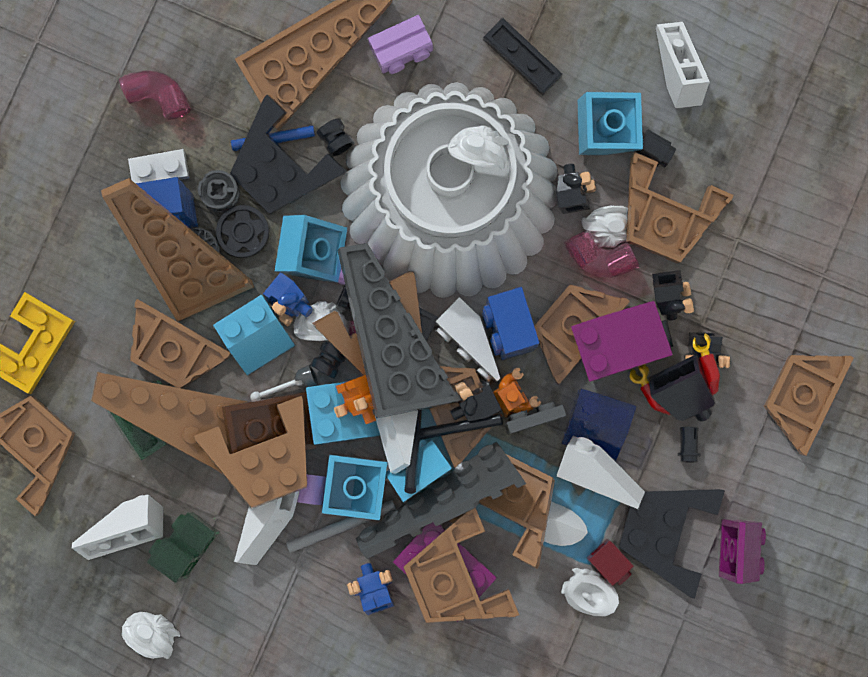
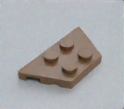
(555, 329)
(171, 348)
(805, 395)
(462, 443)

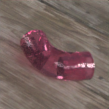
(158, 87)
(600, 261)

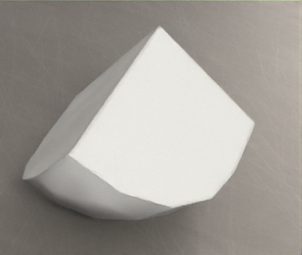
(564, 526)

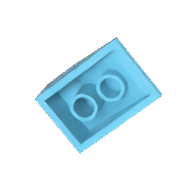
(325, 424)

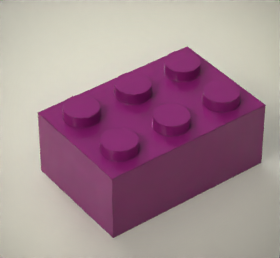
(479, 573)

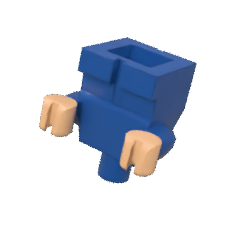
(287, 299)
(372, 589)

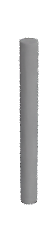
(334, 529)

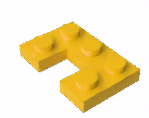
(49, 332)

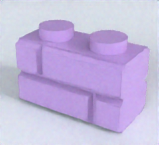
(401, 45)

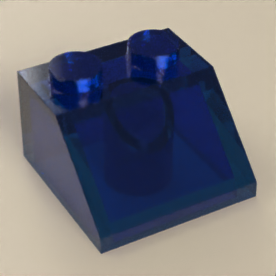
(600, 420)

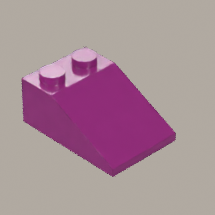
(621, 341)
(741, 551)

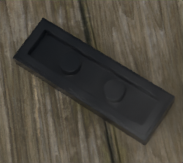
(522, 56)

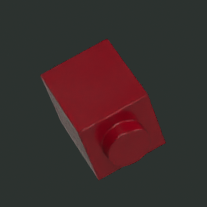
(610, 563)

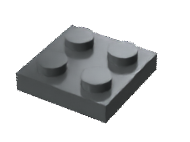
(545, 413)

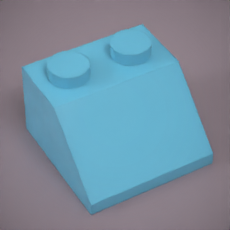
(609, 123)
(310, 248)
(254, 335)
(430, 467)
(354, 487)

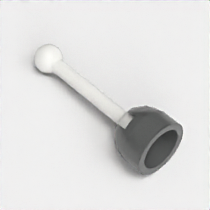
(303, 378)

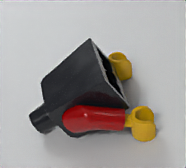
(683, 388)

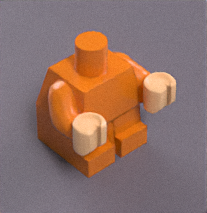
(510, 396)
(356, 399)

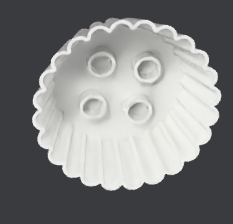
(440, 214)

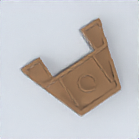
(664, 224)
(335, 332)
(39, 443)
(268, 468)
(526, 507)
(443, 581)

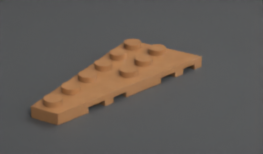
(306, 53)
(177, 260)
(164, 411)

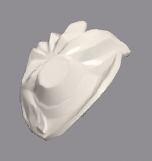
(479, 147)
(607, 225)
(303, 325)
(590, 593)
(149, 635)

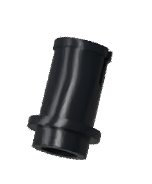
(689, 445)

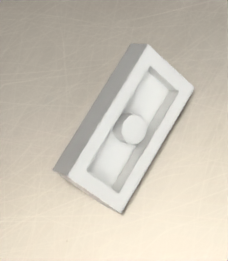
(159, 166)

